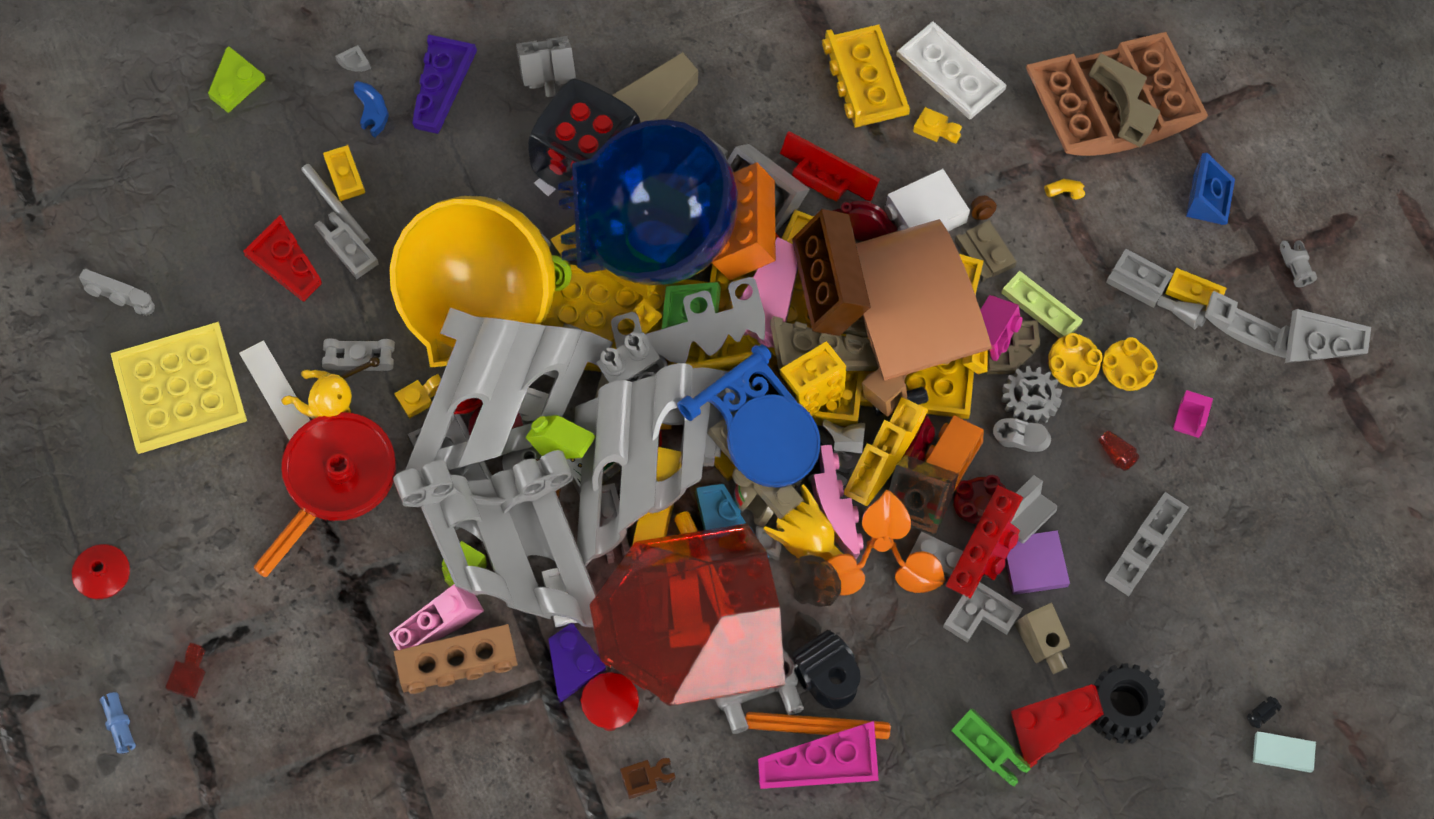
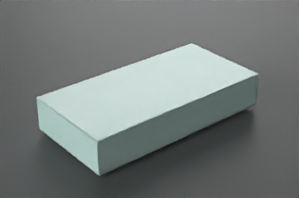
(1284, 752)

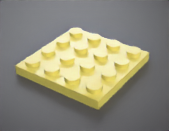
(178, 387)

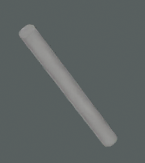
(334, 202)

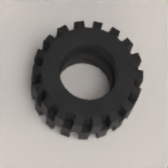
(1143, 689)

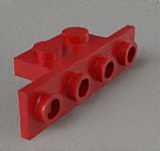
(826, 171)
(988, 544)

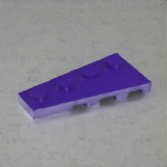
(442, 77)

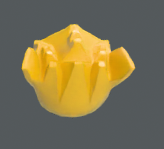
(806, 530)

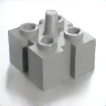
(546, 62)

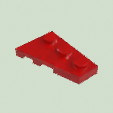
(283, 259)
(1054, 720)

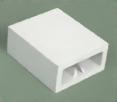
(927, 201)

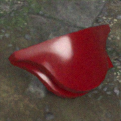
(867, 220)

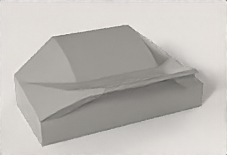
(847, 438)

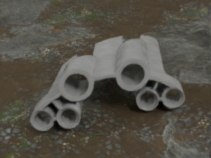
(497, 365)
(626, 431)
(514, 518)

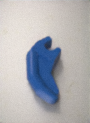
(374, 108)

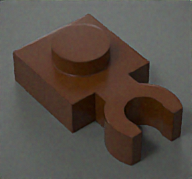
(642, 778)

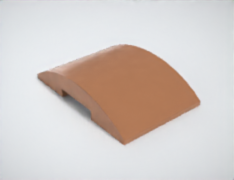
(1087, 113)
(919, 301)

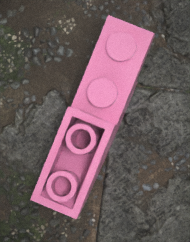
(839, 511)

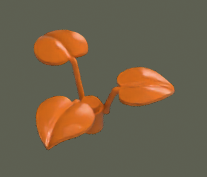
(884, 522)

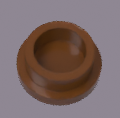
(983, 207)

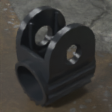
(826, 659)

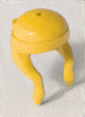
(326, 398)

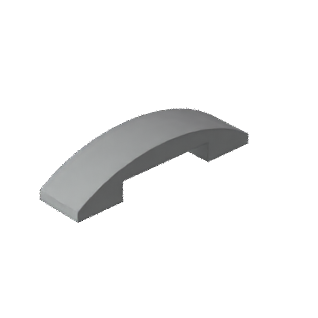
(1246, 327)

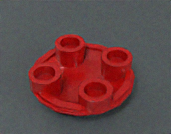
(610, 701)

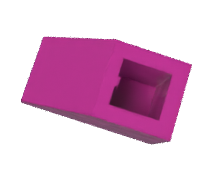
(1001, 321)

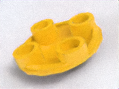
(1074, 360)
(1129, 364)

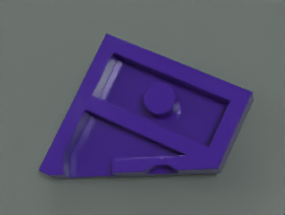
(572, 661)

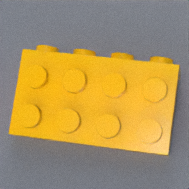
(865, 75)

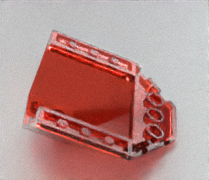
(693, 616)

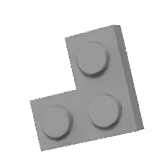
(984, 606)

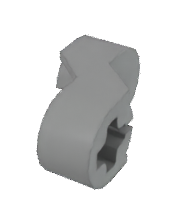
(1022, 435)

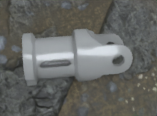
(1298, 263)

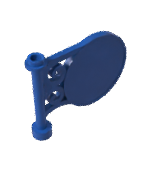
(770, 435)

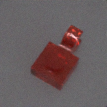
(186, 676)

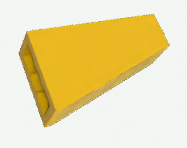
(657, 524)

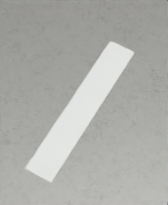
(273, 387)

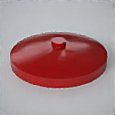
(339, 466)

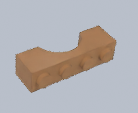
(884, 394)

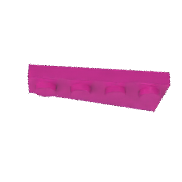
(828, 760)

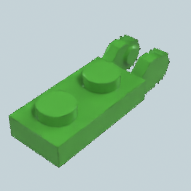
(989, 745)

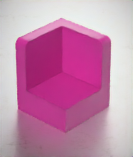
(1192, 414)

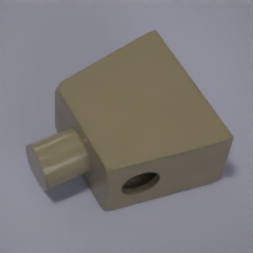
(1043, 627)

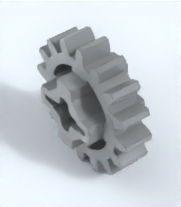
(1031, 384)

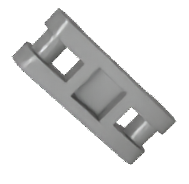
(357, 354)

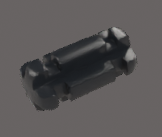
(1264, 712)

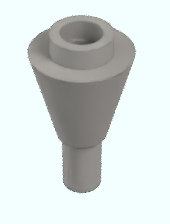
(1190, 313)

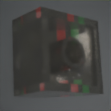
(923, 491)

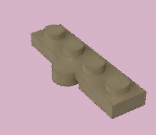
(780, 499)

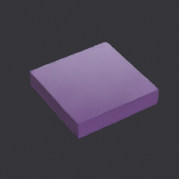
(1037, 564)

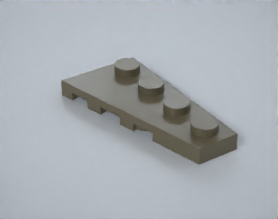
(797, 339)

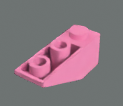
(438, 618)

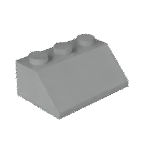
(788, 190)

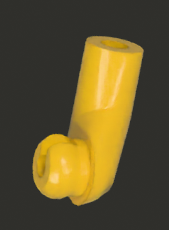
(1065, 185)

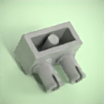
(630, 359)

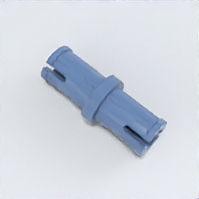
(117, 722)

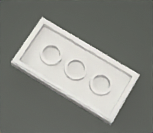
(951, 70)

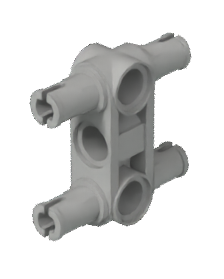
(789, 694)

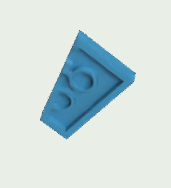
(717, 507)

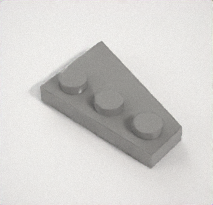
(1324, 337)

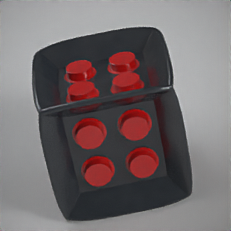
(575, 129)

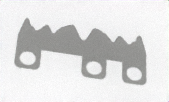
(706, 328)

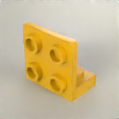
(816, 377)

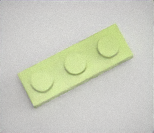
(1041, 305)

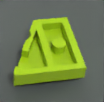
(234, 80)

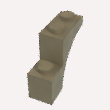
(1125, 86)

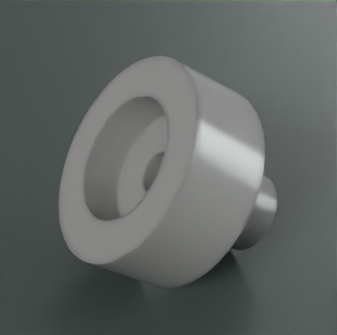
(847, 460)

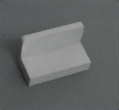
(1033, 509)

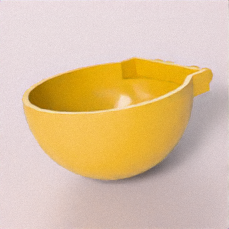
(471, 259)

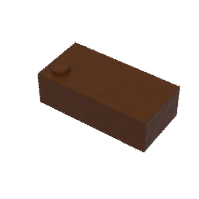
(831, 272)

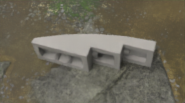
(1146, 544)

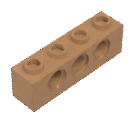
(411, 659)

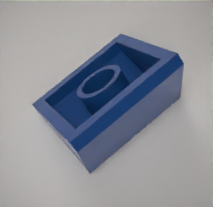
(1210, 192)

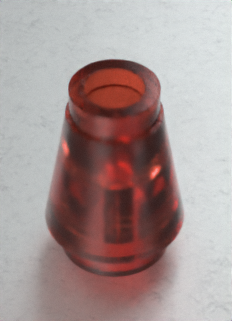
(1119, 451)

